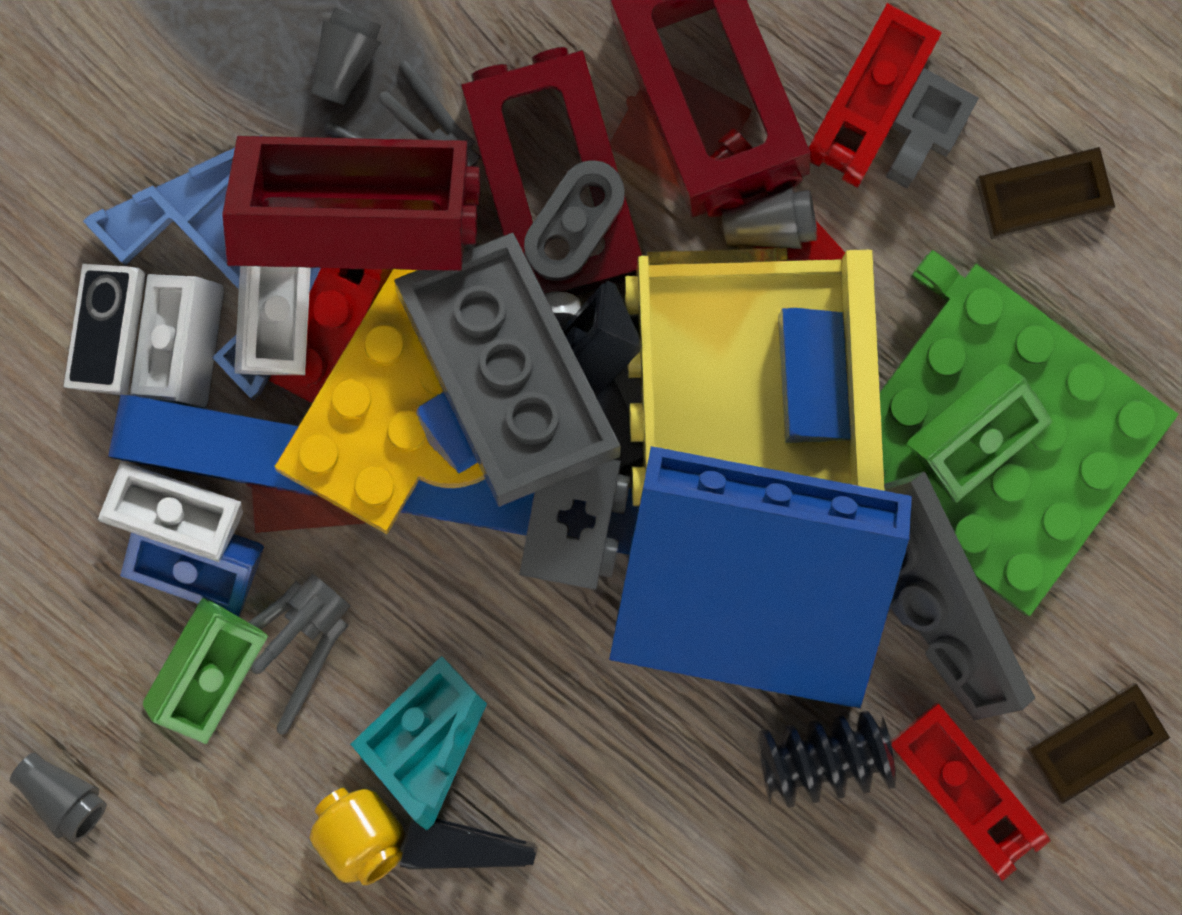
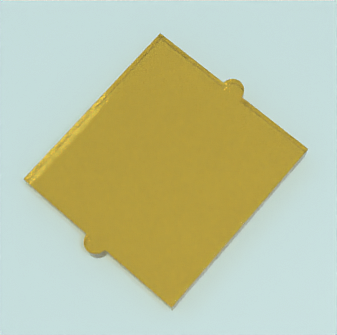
(717, 256)

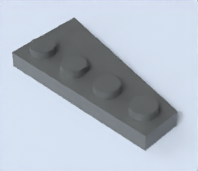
(950, 610)

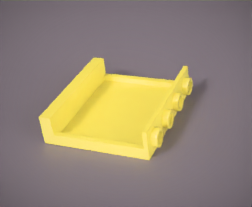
(716, 363)

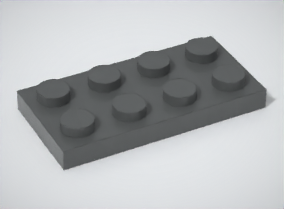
(507, 370)

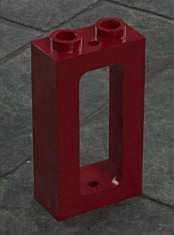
(571, 77)
(706, 182)
(350, 203)

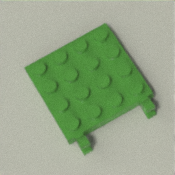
(1055, 490)

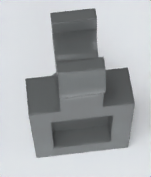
(930, 120)

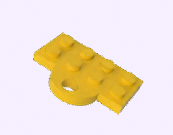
(363, 429)

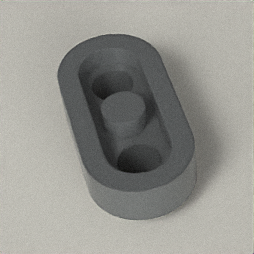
(574, 222)

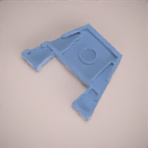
(196, 206)

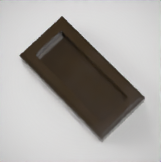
(1045, 193)
(1098, 743)

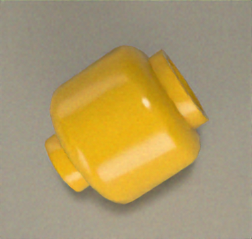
(357, 836)

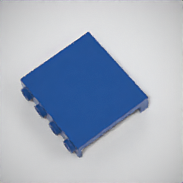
(760, 577)

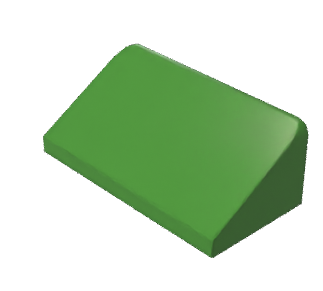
(980, 431)
(203, 671)

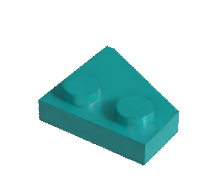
(423, 739)

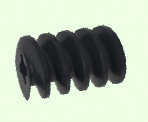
(826, 758)

